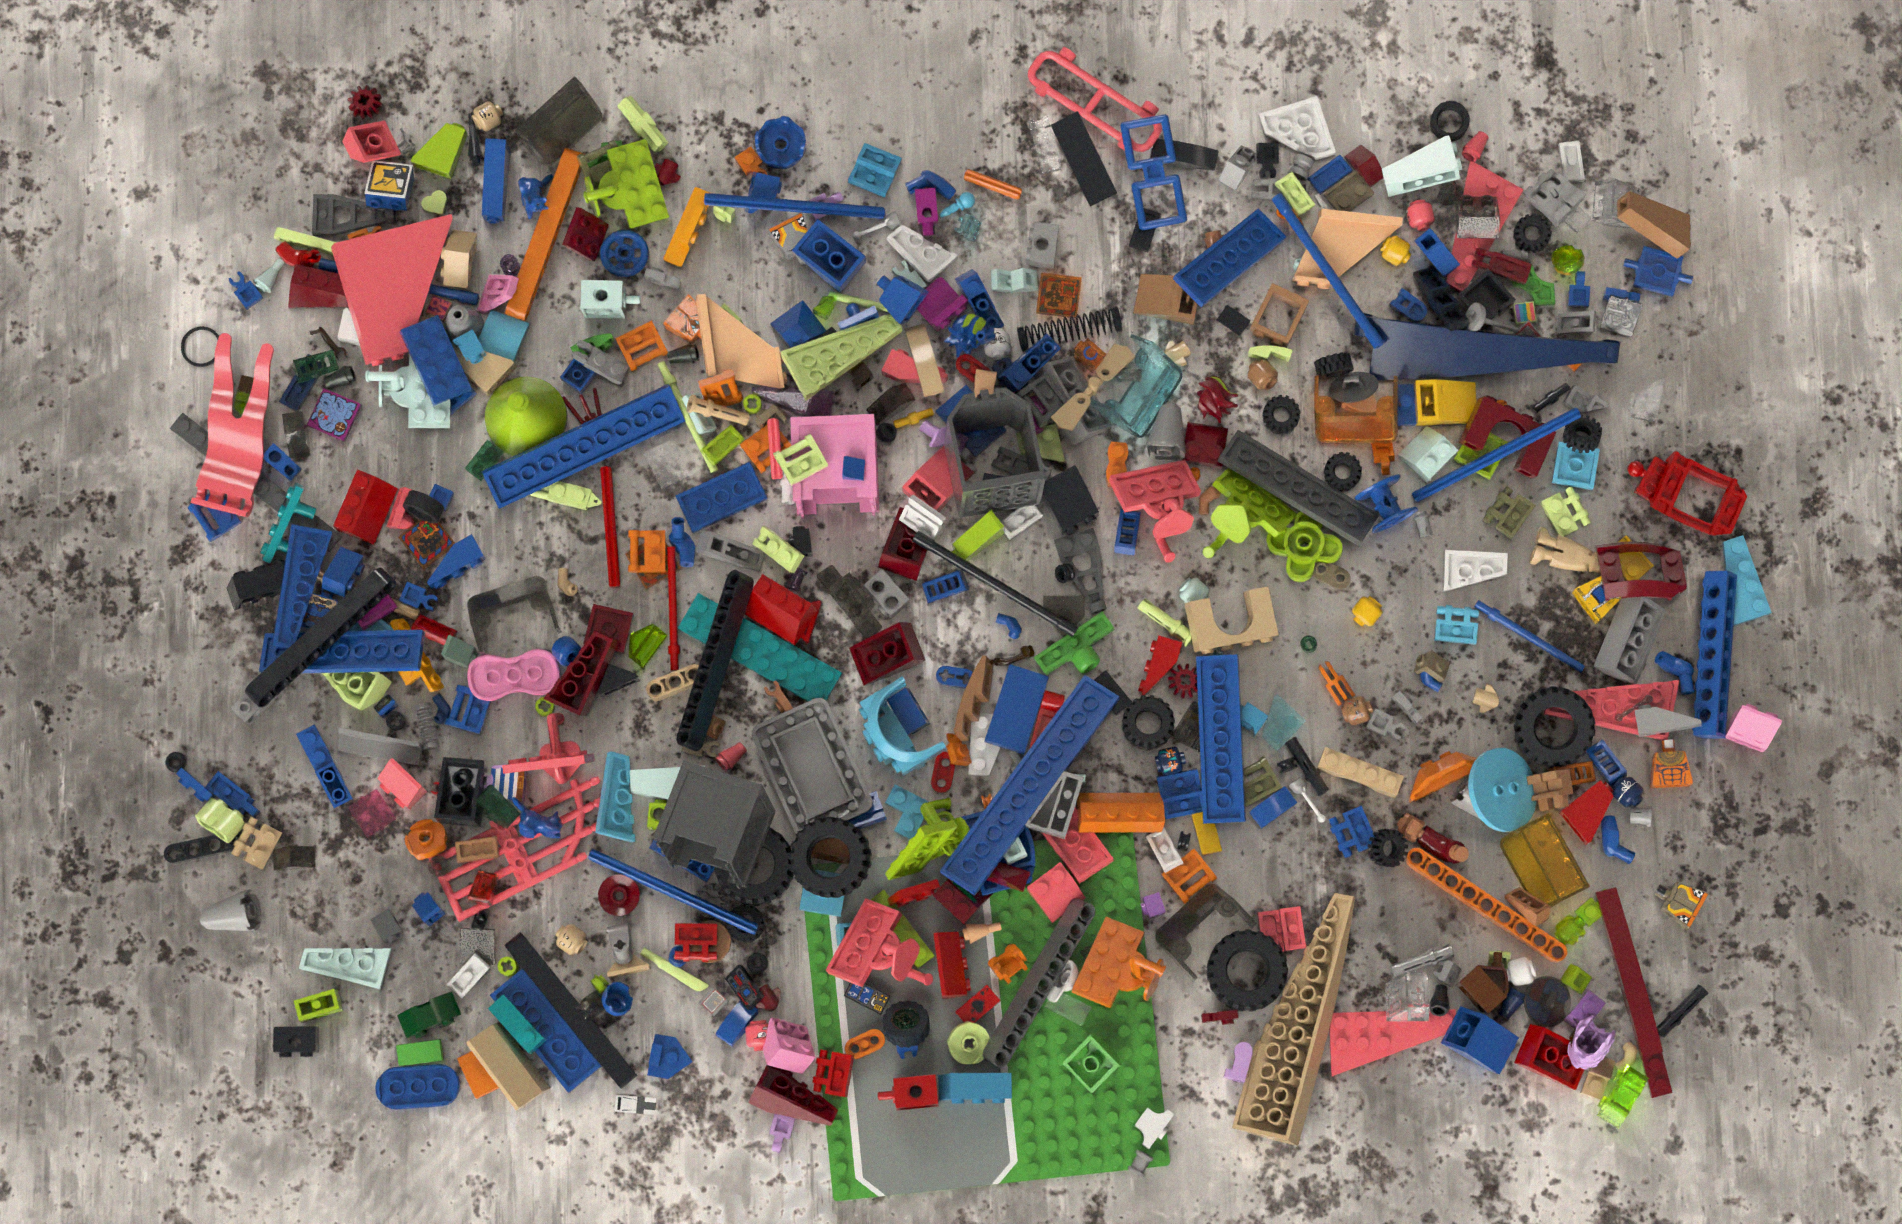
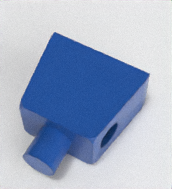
(901, 297)

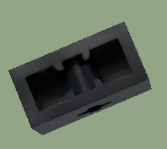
(285, 1035)

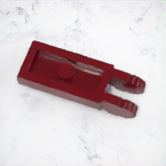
(1503, 266)

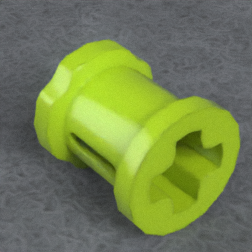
(507, 960)

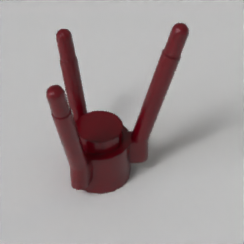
(589, 416)

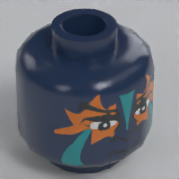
(1170, 761)

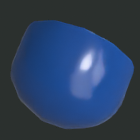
(617, 999)

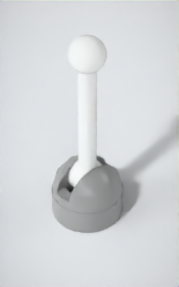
(891, 221)
(1299, 787)

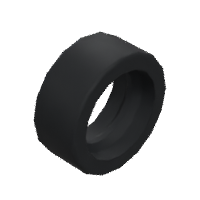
(1457, 107)
(423, 506)

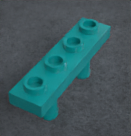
(284, 513)

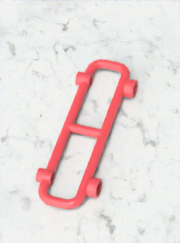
(1065, 59)

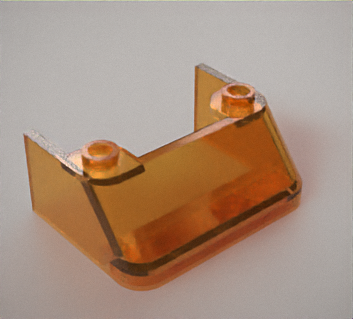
(1356, 427)

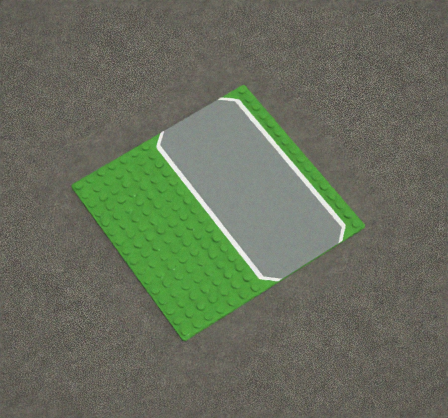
(1052, 1119)

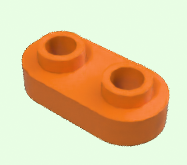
(865, 1044)

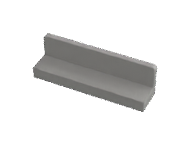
(379, 747)

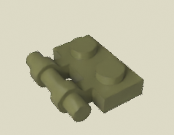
(1513, 517)

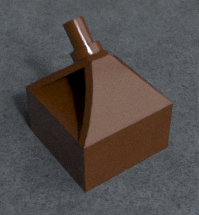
(1486, 985)

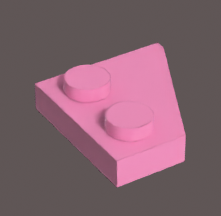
(497, 291)

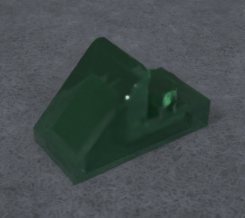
(497, 807)

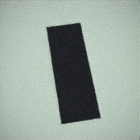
(1083, 159)

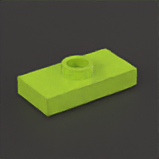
(722, 445)

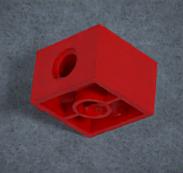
(901, 1092)

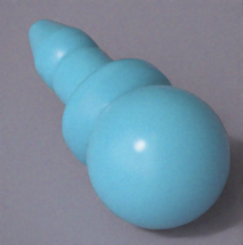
(965, 200)

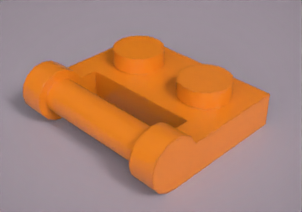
(639, 339)
(712, 389)
(758, 445)
(653, 551)
(1191, 866)

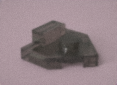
(1066, 606)

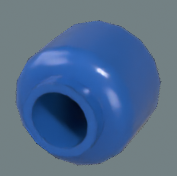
(565, 650)

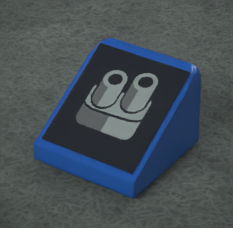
(385, 706)

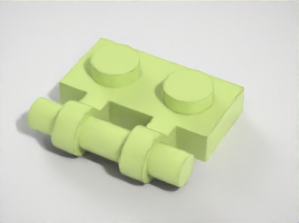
(1559, 514)

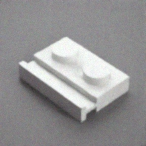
(922, 517)

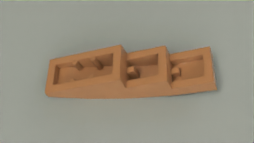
(975, 692)

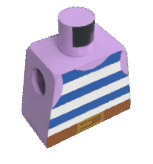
(508, 784)

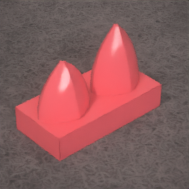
(399, 518)

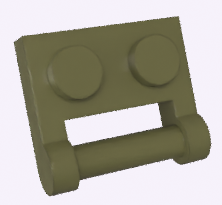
(596, 172)
(1261, 786)

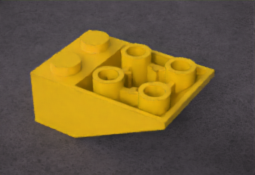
(1443, 401)

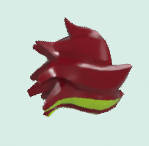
(1215, 398)

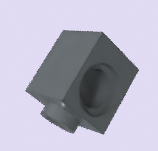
(387, 926)

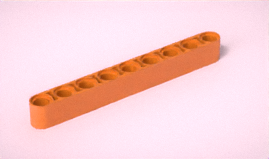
(545, 235)
(1496, 906)

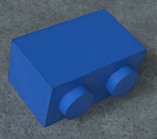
(342, 572)

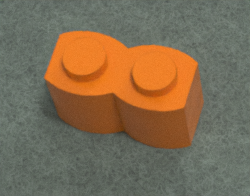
(1117, 459)

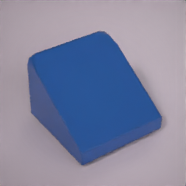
(853, 468)

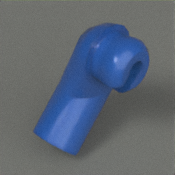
(1012, 624)
(1429, 681)

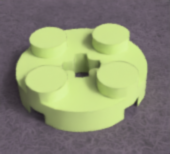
(967, 1031)

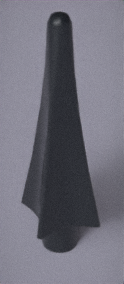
(474, 149)

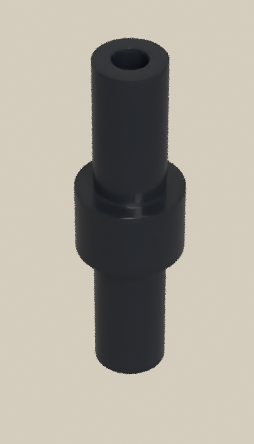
(1551, 397)

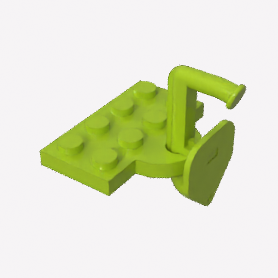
(633, 186)
(1245, 508)
(929, 841)

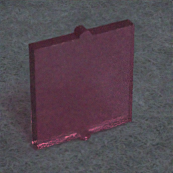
(372, 813)

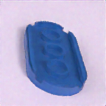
(417, 1086)

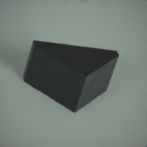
(616, 679)

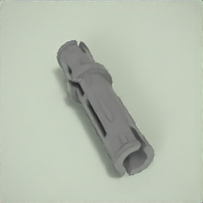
(1422, 960)

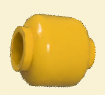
(1395, 250)
(1367, 611)

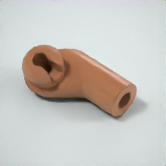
(1205, 498)

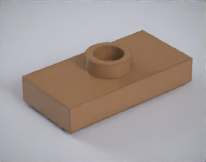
(477, 849)

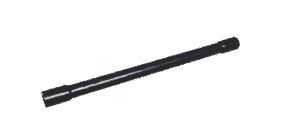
(1060, 622)

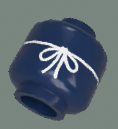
(1628, 792)

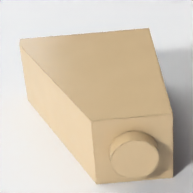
(487, 373)

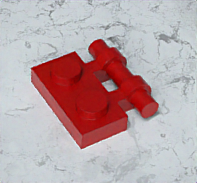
(695, 934)
(838, 1076)

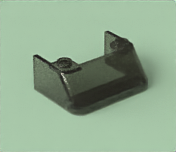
(530, 589)
(1173, 932)

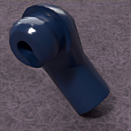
(443, 709)

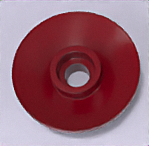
(609, 889)

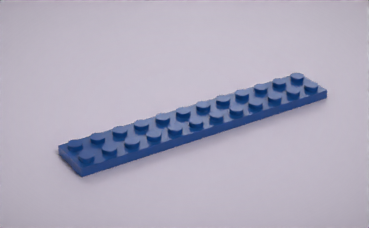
(1029, 785)

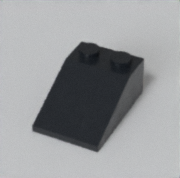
(457, 792)

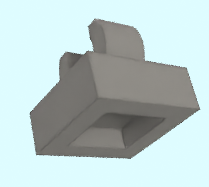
(1448, 973)

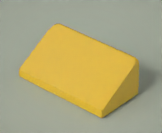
(1206, 835)

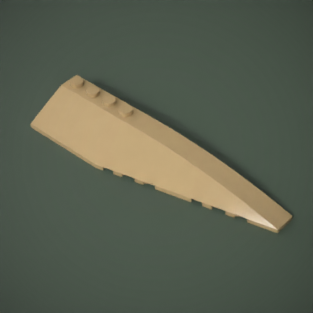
(1294, 1040)

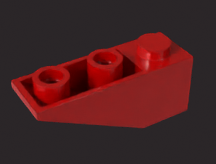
(1164, 659)

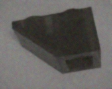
(891, 403)

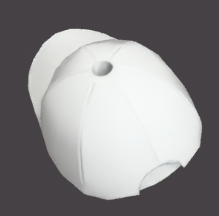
(1064, 982)

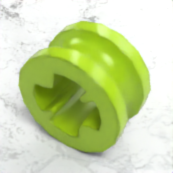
(752, 397)
(540, 711)

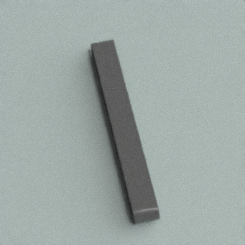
(1039, 982)

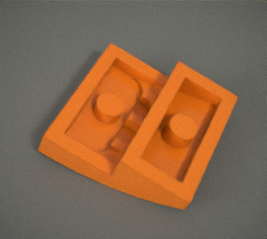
(476, 1075)

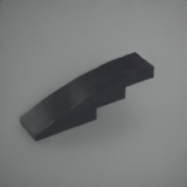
(1440, 299)

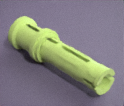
(1174, 627)

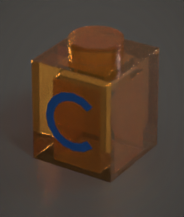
(1089, 354)

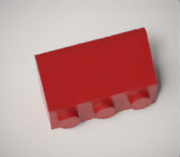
(365, 507)
(779, 609)
(951, 964)

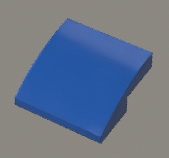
(1181, 793)

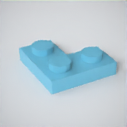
(910, 806)

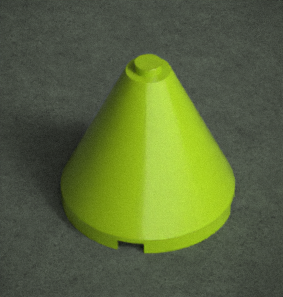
(524, 414)

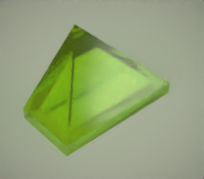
(645, 643)

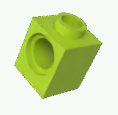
(653, 807)

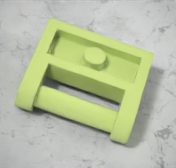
(803, 465)

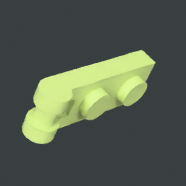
(778, 549)

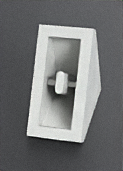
(347, 331)

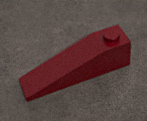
(784, 1095)

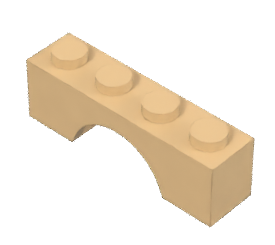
(1351, 768)

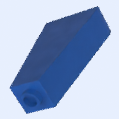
(495, 180)

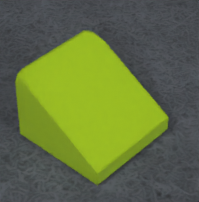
(1576, 978)

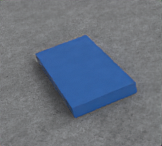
(721, 497)
(1016, 709)

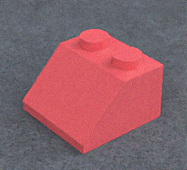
(401, 784)
(1055, 891)

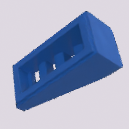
(1127, 545)
(951, 576)
(1611, 780)

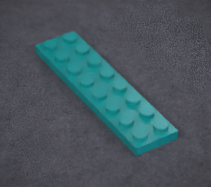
(766, 654)

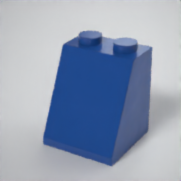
(1480, 1039)

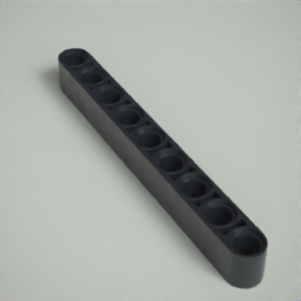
(320, 637)
(715, 660)
(566, 1006)

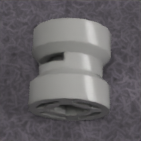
(1301, 166)

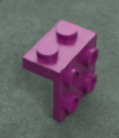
(941, 304)

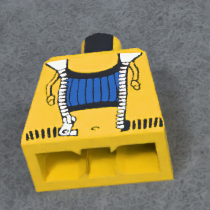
(1592, 599)

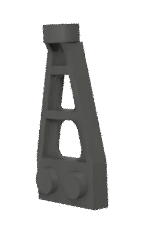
(324, 209)
(1078, 544)

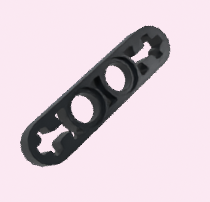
(204, 851)

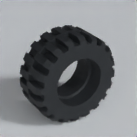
(1554, 755)
(801, 857)
(774, 886)
(1247, 999)

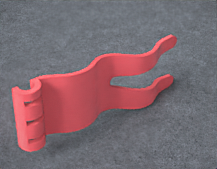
(234, 443)

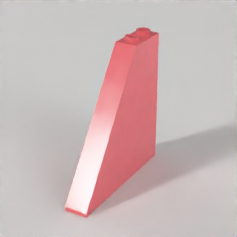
(388, 282)

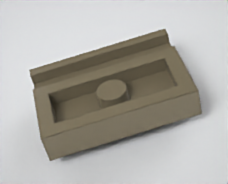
(1349, 193)

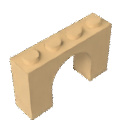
(1207, 635)

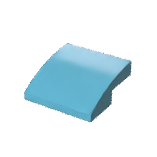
(503, 335)

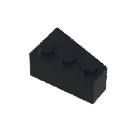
(255, 584)

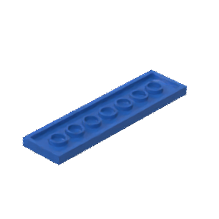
(361, 652)
(1221, 739)

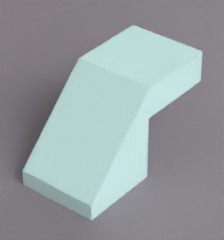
(1014, 281)

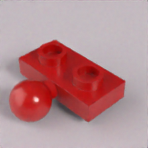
(1650, 476)

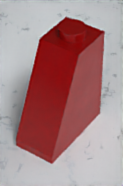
(1588, 811)

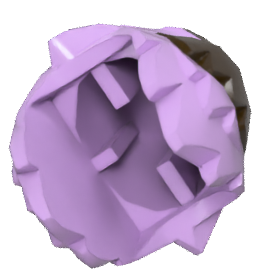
(1589, 1044)

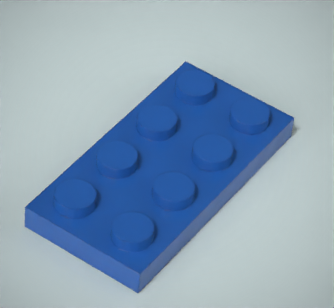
(435, 360)

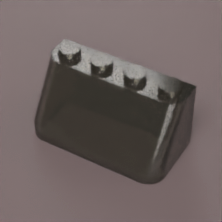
(559, 123)

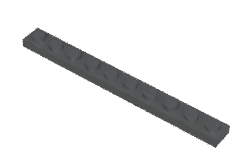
(265, 488)

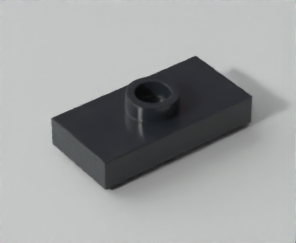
(1108, 682)

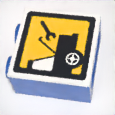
(389, 185)

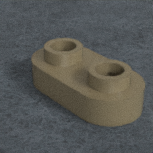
(1330, 574)

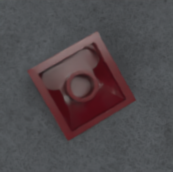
(1204, 444)

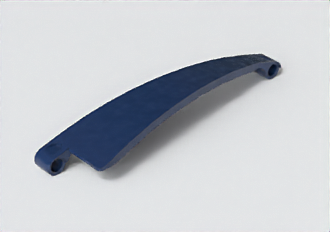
(1435, 351)

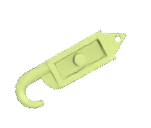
(568, 495)

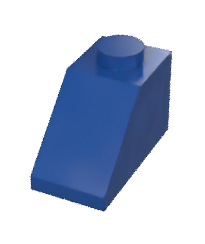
(763, 186)
(428, 908)

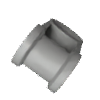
(620, 943)

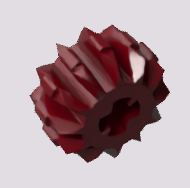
(373, 102)
(1177, 681)

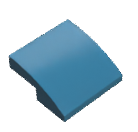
(874, 170)

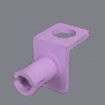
(938, 435)

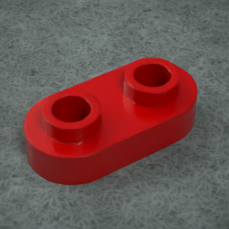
(971, 371)
(942, 773)

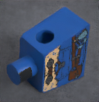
(318, 607)

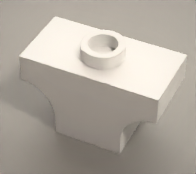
(1153, 1126)

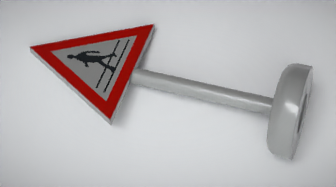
(1477, 317)

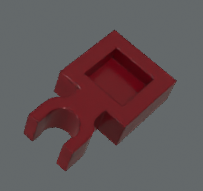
(1224, 1017)

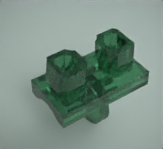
(483, 459)

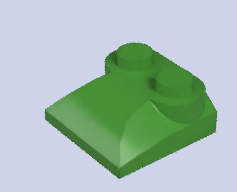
(1092, 1062)

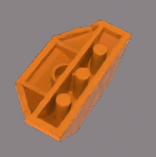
(1440, 774)

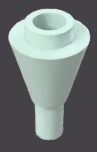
(266, 280)

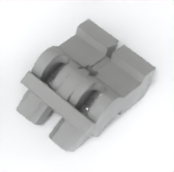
(1547, 189)

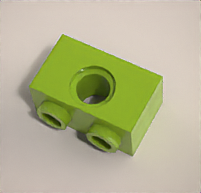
(318, 1005)

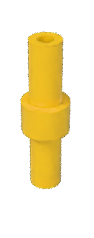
(913, 418)

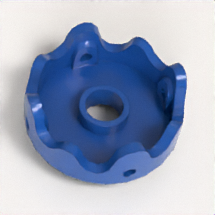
(780, 129)

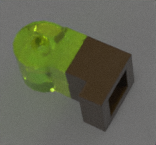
(861, 375)
(243, 393)

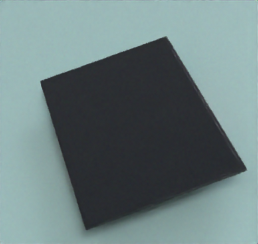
(1233, 320)

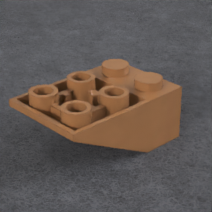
(1164, 299)

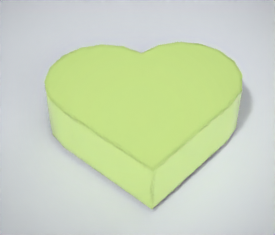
(435, 203)

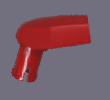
(301, 257)

